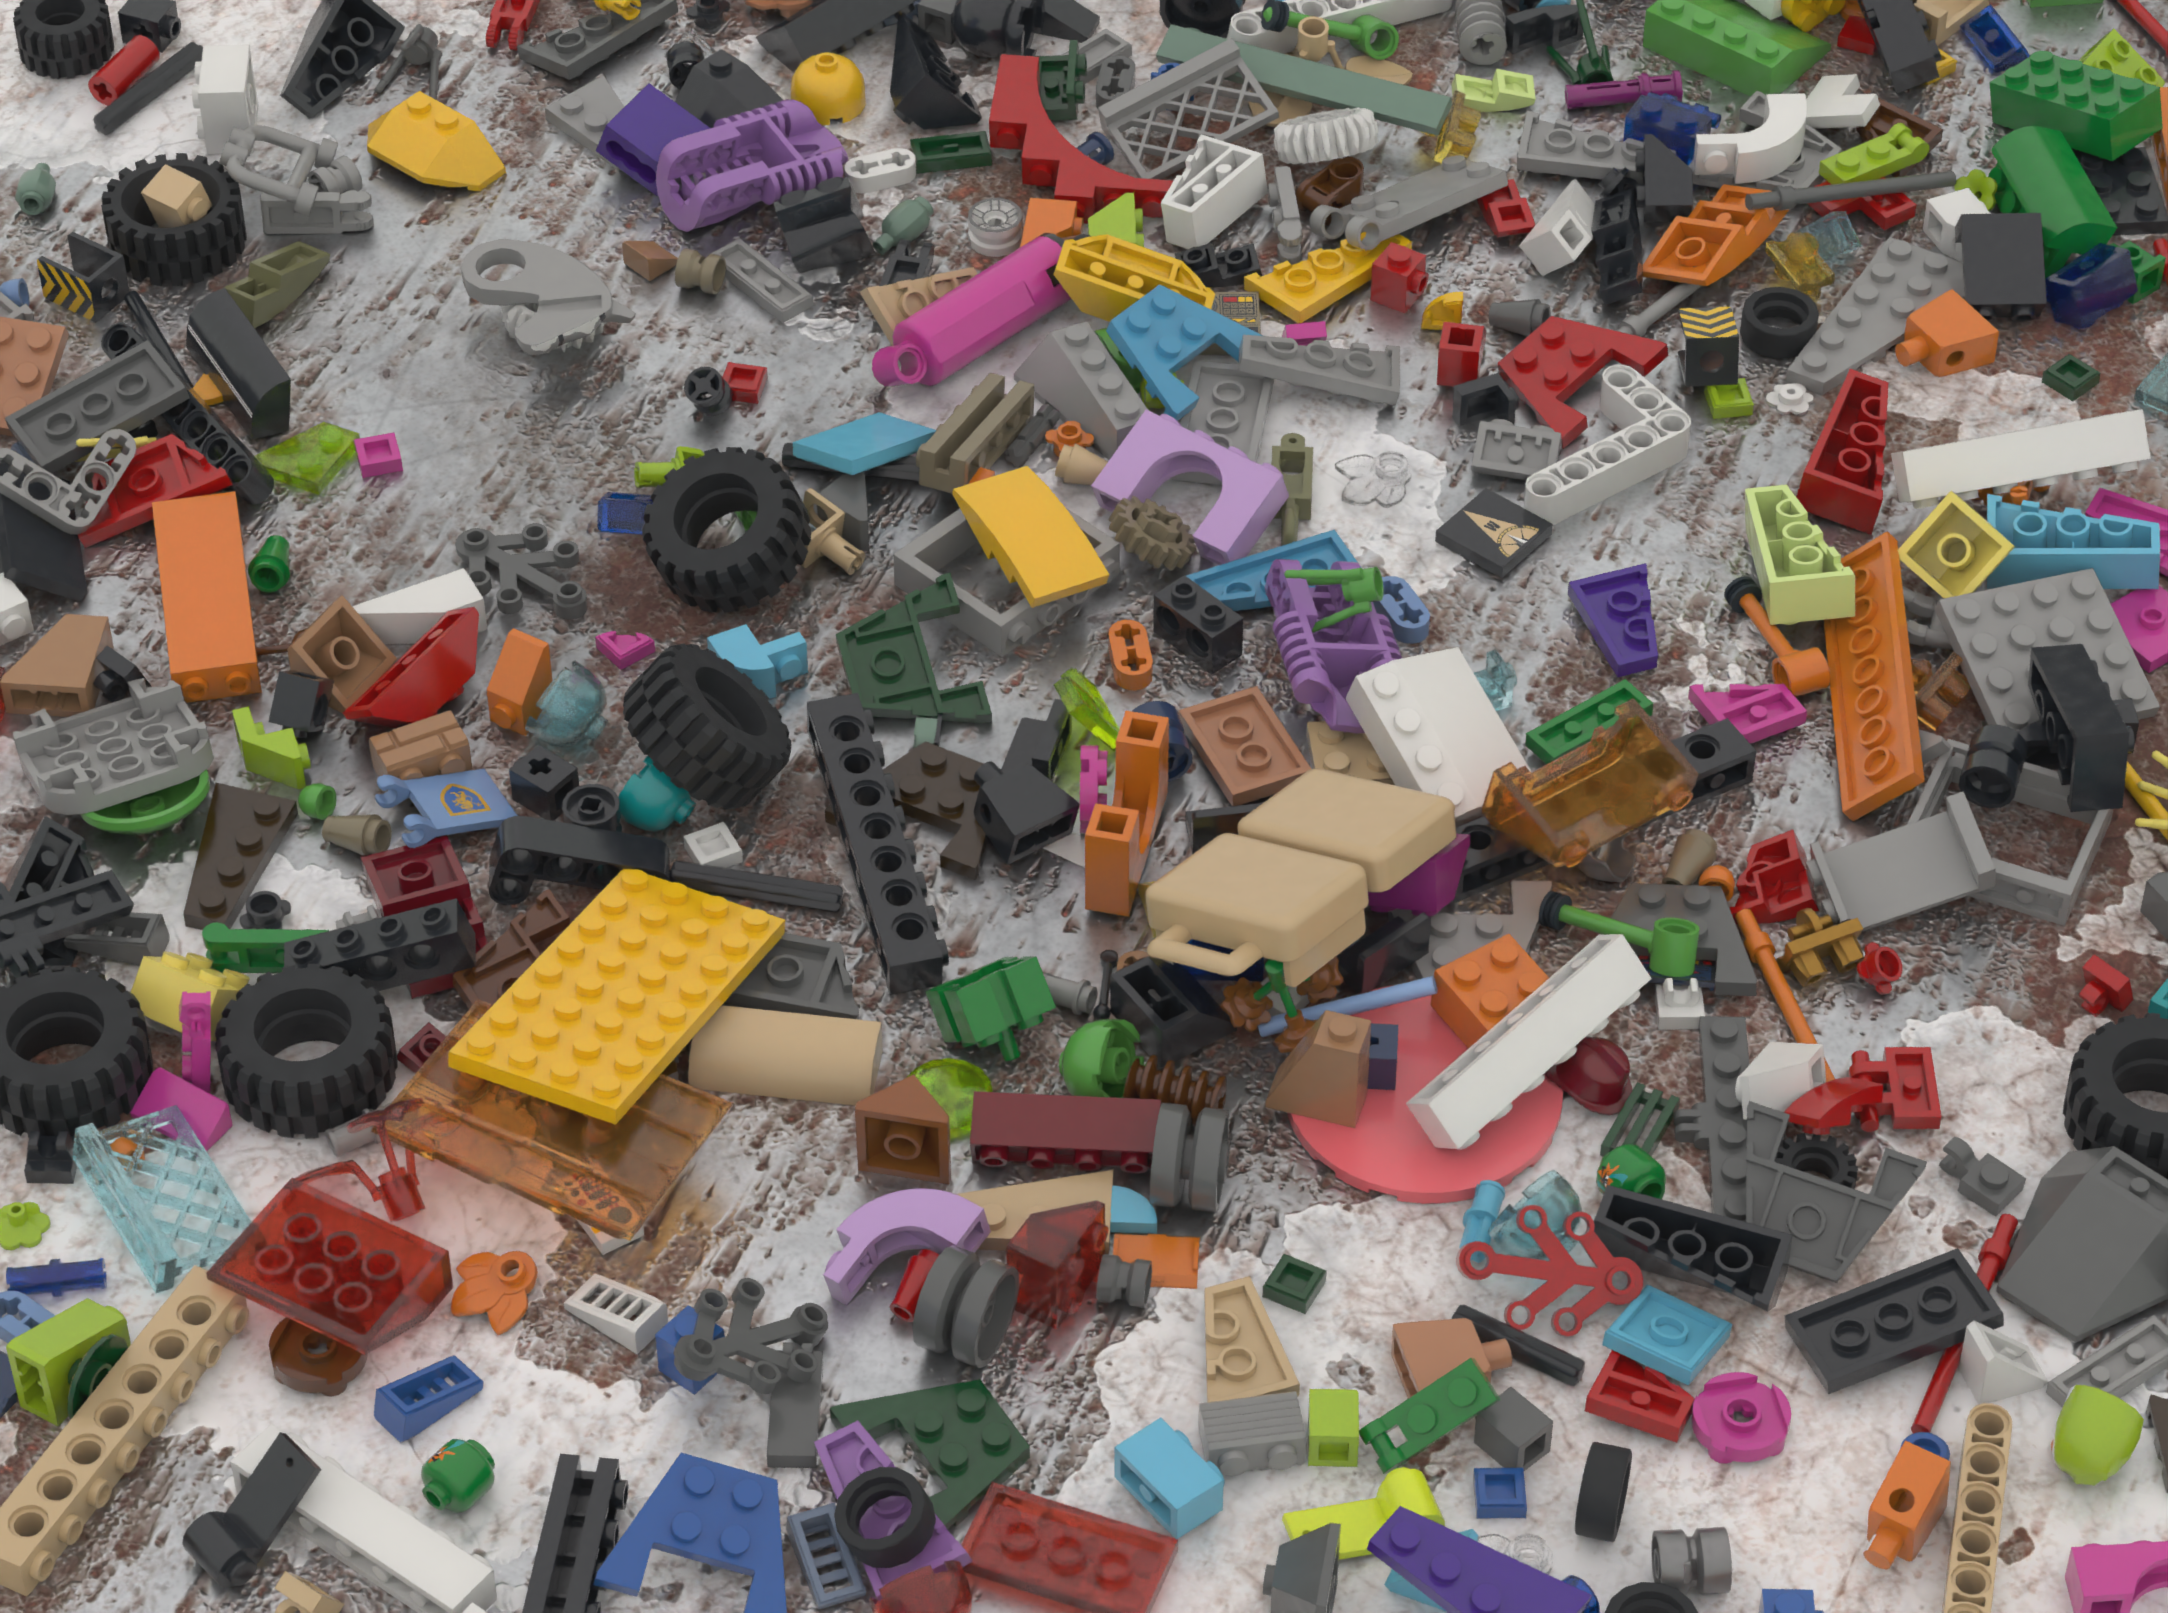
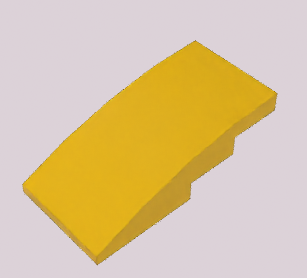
(1031, 536)

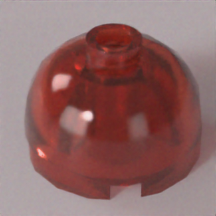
(926, 1592)

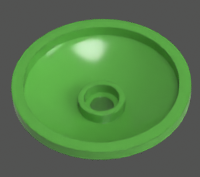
(152, 811)

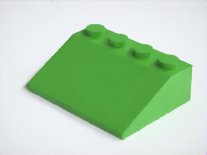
(1731, 43)

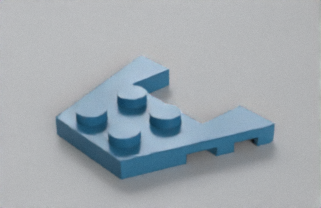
(1165, 334)

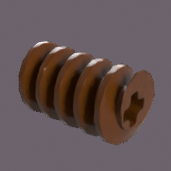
(1150, 1083)

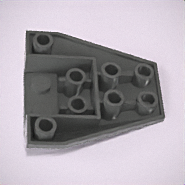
(2091, 1244)

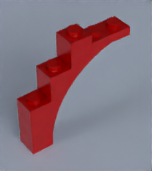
(1047, 157)

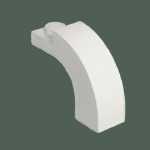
(1760, 152)

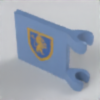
(447, 804)

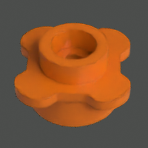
(1068, 434)

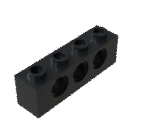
(393, 947)

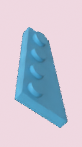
(1243, 581)

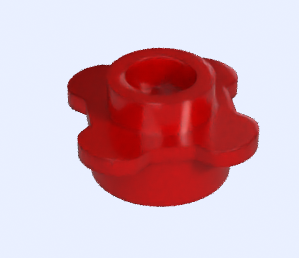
(1880, 967)

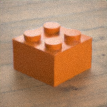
(1484, 987)

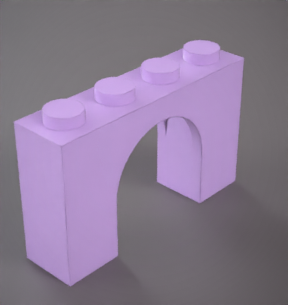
(1162, 449)

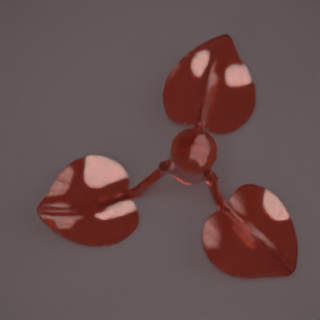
(397, 1188)

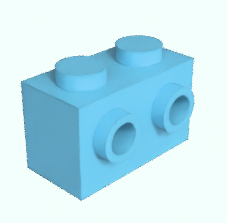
(1169, 1477)

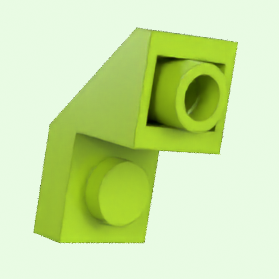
(271, 754)

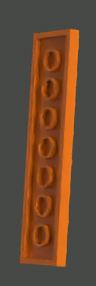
(1874, 685)

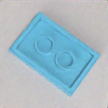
(863, 443)

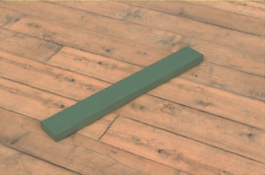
(1318, 82)

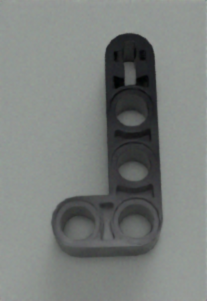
(567, 855)

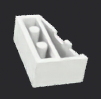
(1212, 192)

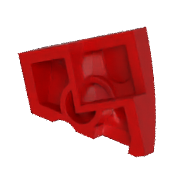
(1775, 880)

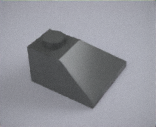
(1305, 1573)

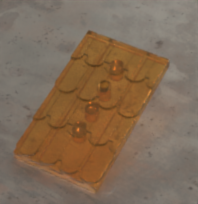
(550, 1152)

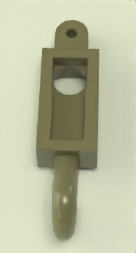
(1296, 458)

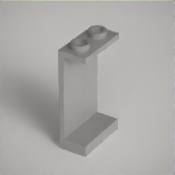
(1904, 868)

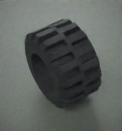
(63, 36)

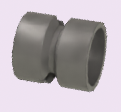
(1708, 1557)

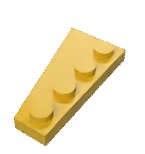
(1320, 280)

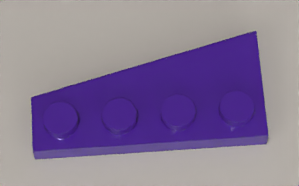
(1468, 1574)

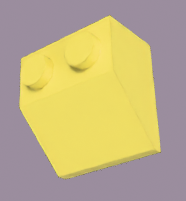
(1954, 548)

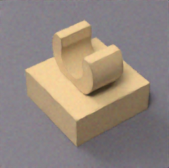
(304, 1596)

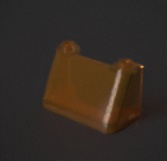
(1592, 791)

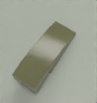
(277, 281)

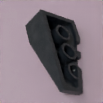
(338, 50)
(723, 88)

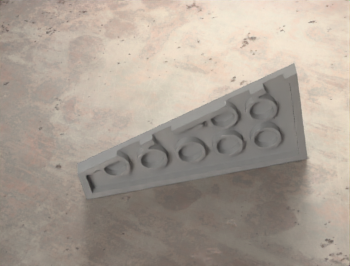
(1874, 313)

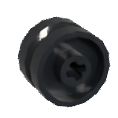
(1205, 15)

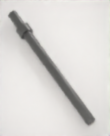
(1787, 197)

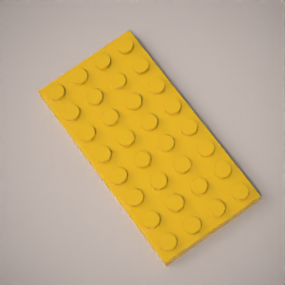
(617, 995)

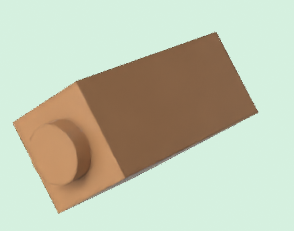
(59, 669)
(1326, 1071)

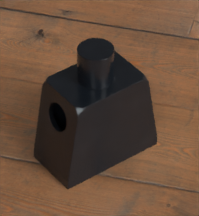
(1021, 810)

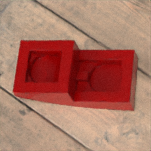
(1507, 211)

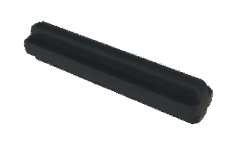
(1525, 1347)

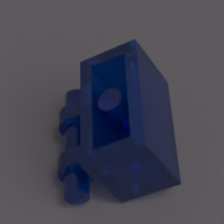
(1670, 122)
(2091, 286)

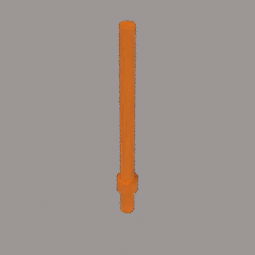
(1762, 951)

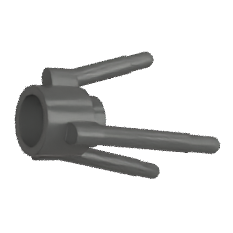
(417, 49)

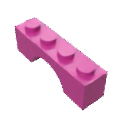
(2115, 1575)

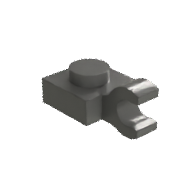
(1985, 1181)

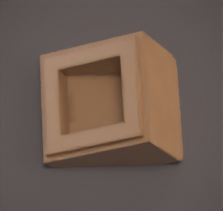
(647, 258)

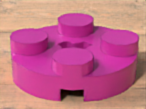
(1092, 776)
(1734, 1440)

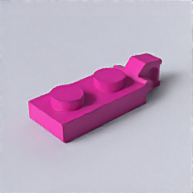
(196, 1038)

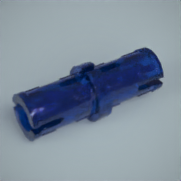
(57, 1277)

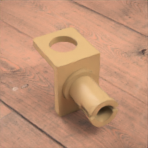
(827, 537)

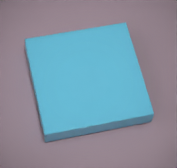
(1667, 1334)

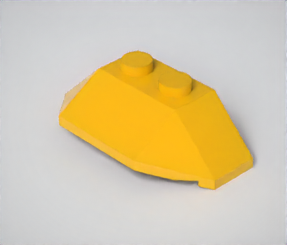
(434, 144)
(1112, 274)

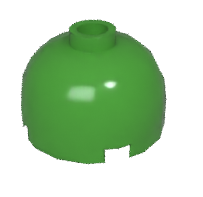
(1099, 1058)

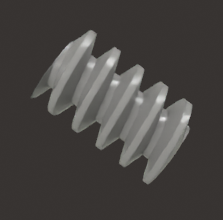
(1481, 30)

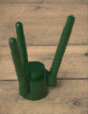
(1591, 66)

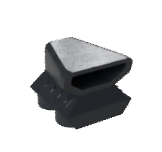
(823, 225)

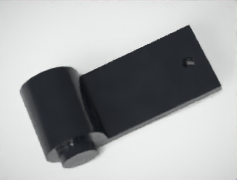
(235, 1540)

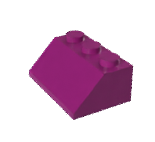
(1428, 886)

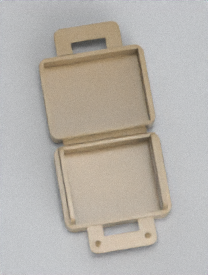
(1296, 874)

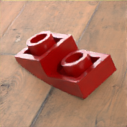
(1832, 1104)

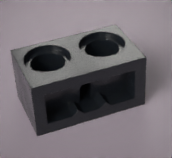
(1198, 624)

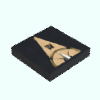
(1493, 532)

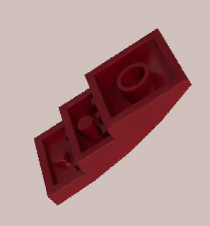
(419, 878)

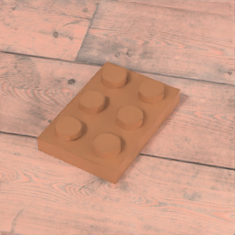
(27, 363)
(1243, 745)

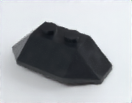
(49, 862)

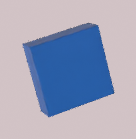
(1499, 1493)

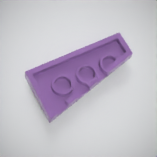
(848, 1455)

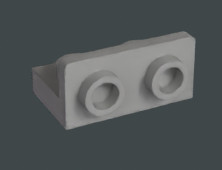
(1514, 450)

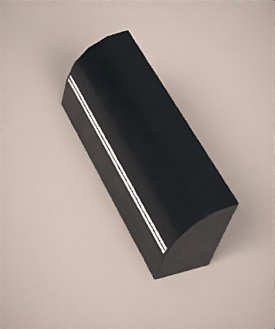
(239, 365)

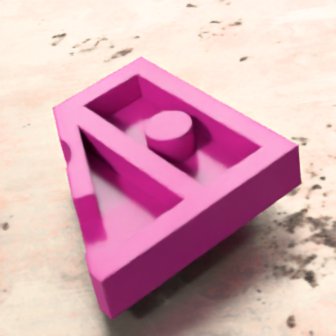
(1751, 709)

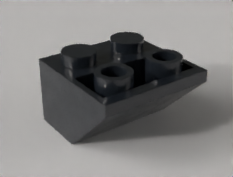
(1167, 1009)

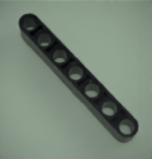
(202, 427)

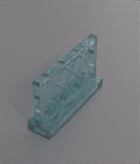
(126, 1202)

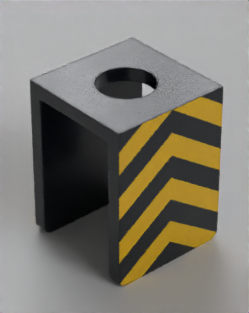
(82, 288)
(1710, 346)

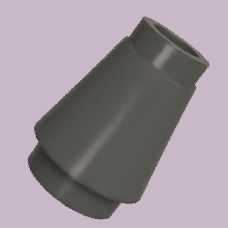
(1519, 316)

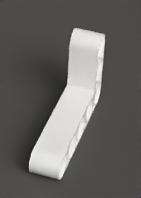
(1650, 441)

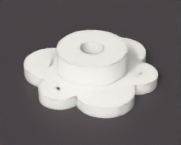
(1790, 399)

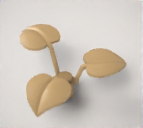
(1313, 46)

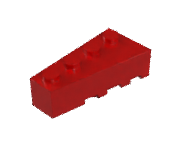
(1847, 462)

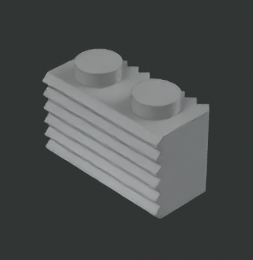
(1253, 1433)

